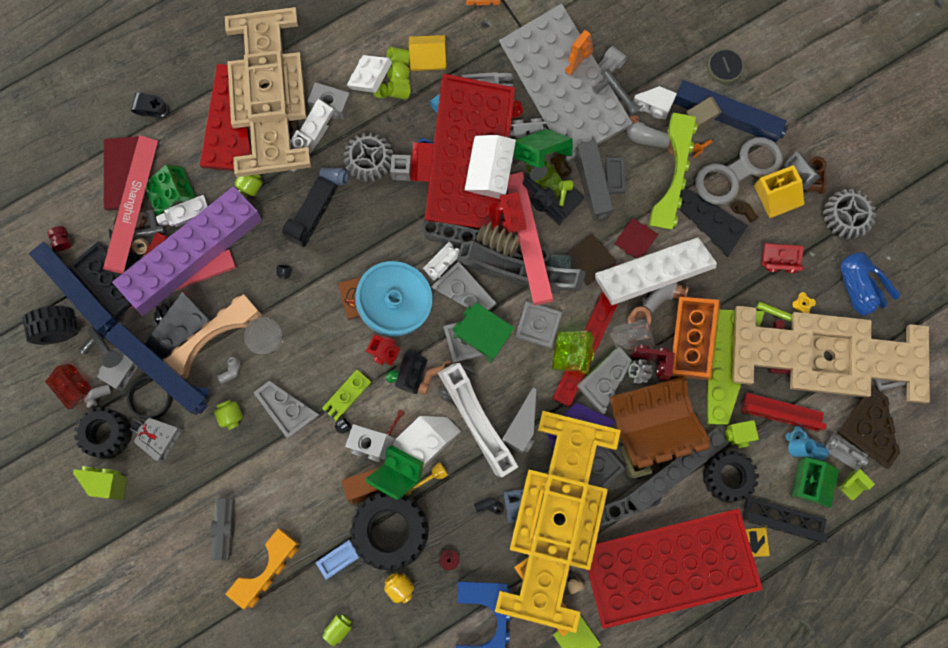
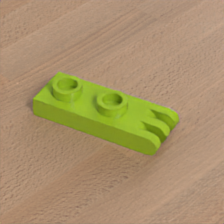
(347, 394)

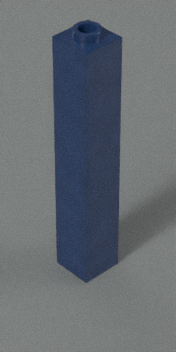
(733, 112)
(73, 288)
(157, 369)

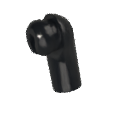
(491, 504)

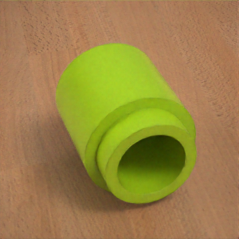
(337, 629)

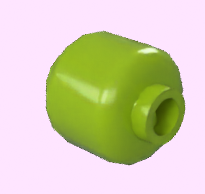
(249, 184)
(228, 414)

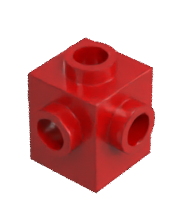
(383, 350)

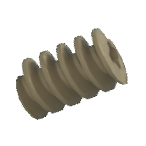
(498, 239)

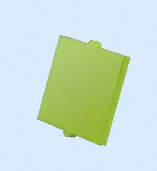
(581, 639)

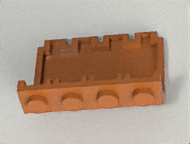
(658, 423)

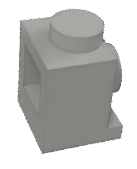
(401, 167)

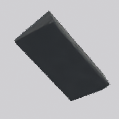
(411, 372)

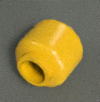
(399, 588)

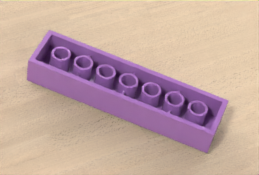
(187, 251)

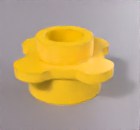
(803, 308)

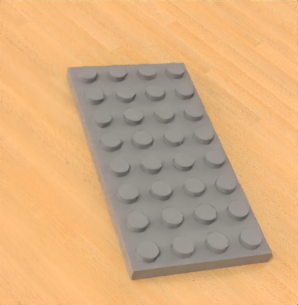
(564, 101)

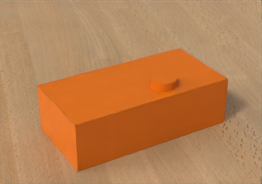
(695, 338)

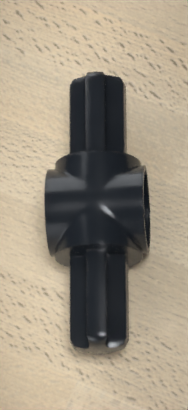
(544, 199)

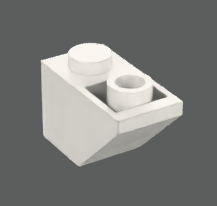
(655, 101)

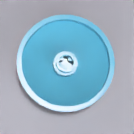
(393, 298)

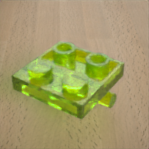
(573, 351)

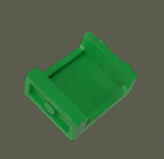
(535, 146)
(483, 331)

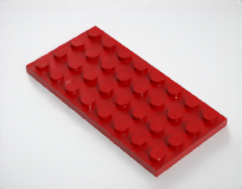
(464, 111)
(672, 568)

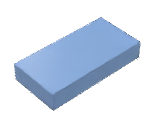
(337, 559)

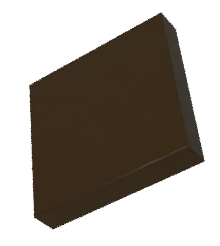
(591, 258)

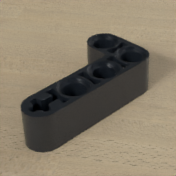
(302, 227)

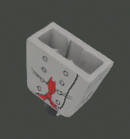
(156, 438)

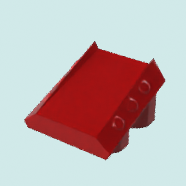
(421, 161)

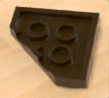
(872, 429)

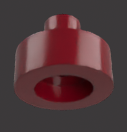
(454, 560)

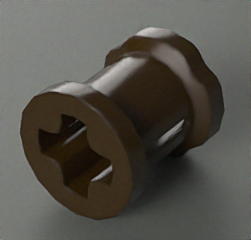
(561, 165)

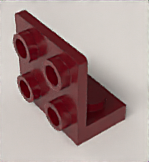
(666, 358)

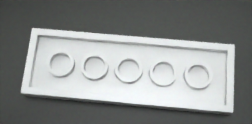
(655, 271)

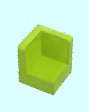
(855, 484)

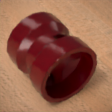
(59, 238)

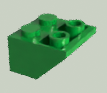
(815, 482)

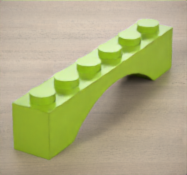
(680, 134)

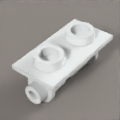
(441, 261)

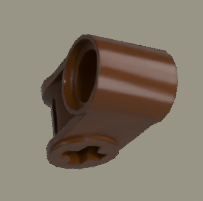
(820, 184)

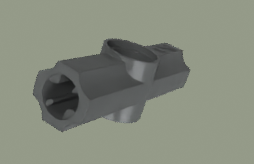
(222, 529)

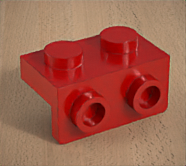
(513, 213)
(782, 256)

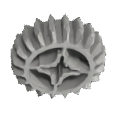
(380, 148)
(842, 221)

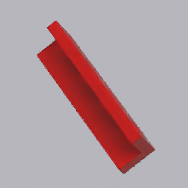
(783, 412)

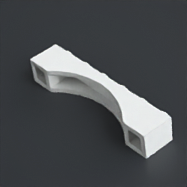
(488, 440)

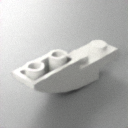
(313, 127)

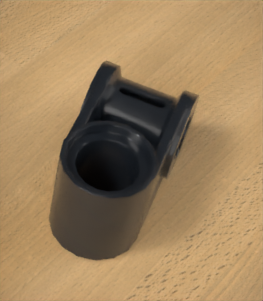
(149, 105)

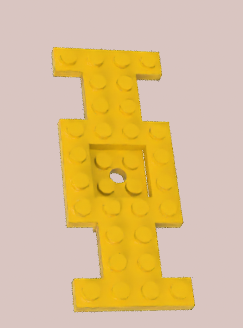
(556, 546)

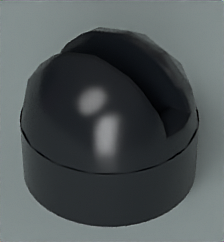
(283, 270)
(342, 425)

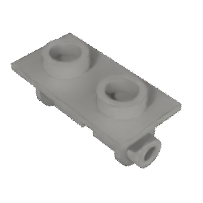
(520, 128)
(846, 452)

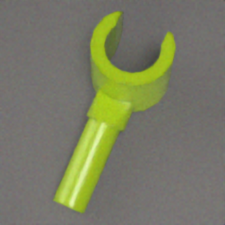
(564, 186)

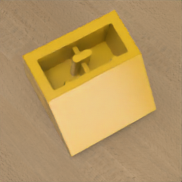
(780, 191)

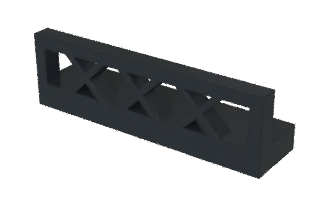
(785, 526)

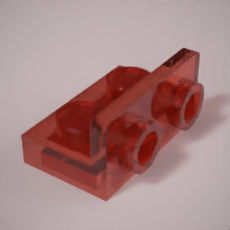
(68, 385)

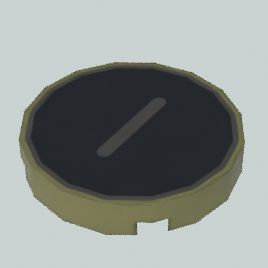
(725, 66)

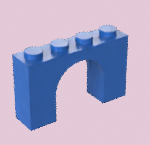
(486, 594)

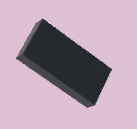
(572, 200)

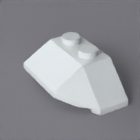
(427, 437)

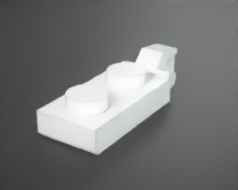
(182, 212)

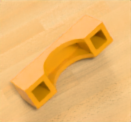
(246, 590)

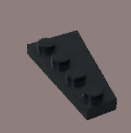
(716, 223)

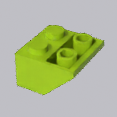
(102, 482)

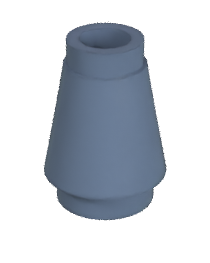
(336, 175)

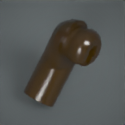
(744, 209)

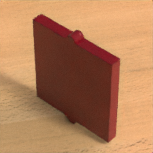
(636, 239)

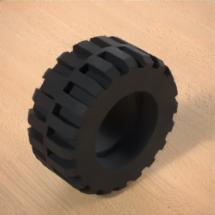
(364, 543)

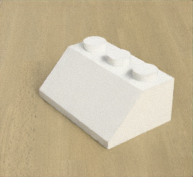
(490, 165)

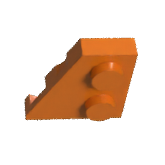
(580, 50)

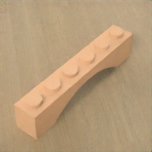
(235, 316)

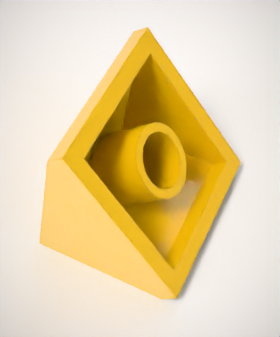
(427, 53)

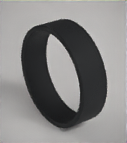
(133, 387)

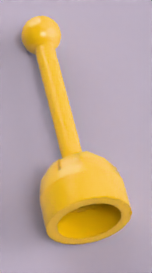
(438, 472)

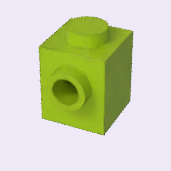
(742, 433)

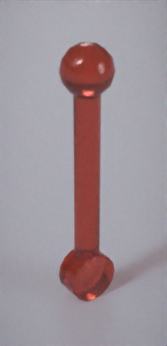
(400, 413)

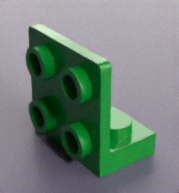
(168, 187)
(397, 474)

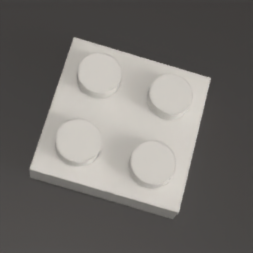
(369, 73)

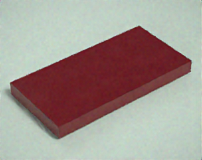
(117, 164)

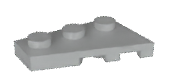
(463, 288)
(605, 378)
(284, 409)

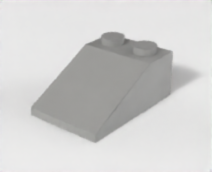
(522, 428)

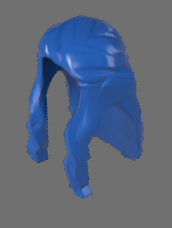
(861, 287)

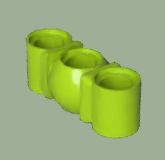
(398, 73)

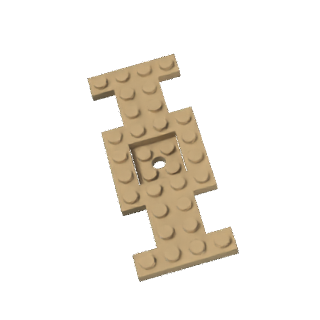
(266, 108)
(853, 359)

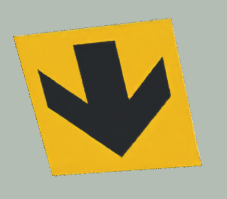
(758, 541)

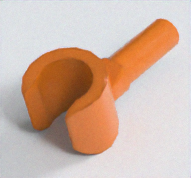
(698, 148)

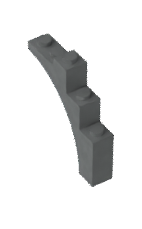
(498, 265)

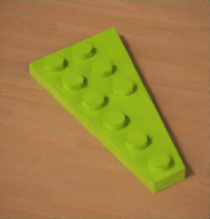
(721, 390)

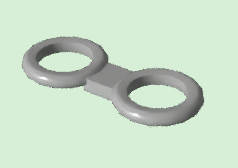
(738, 170)

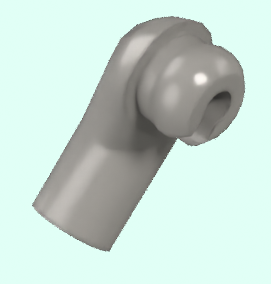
(232, 371)
(94, 394)

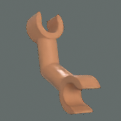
(428, 376)

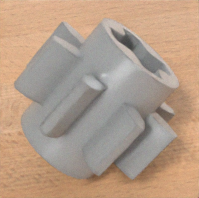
(640, 371)

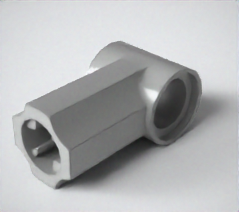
(612, 60)

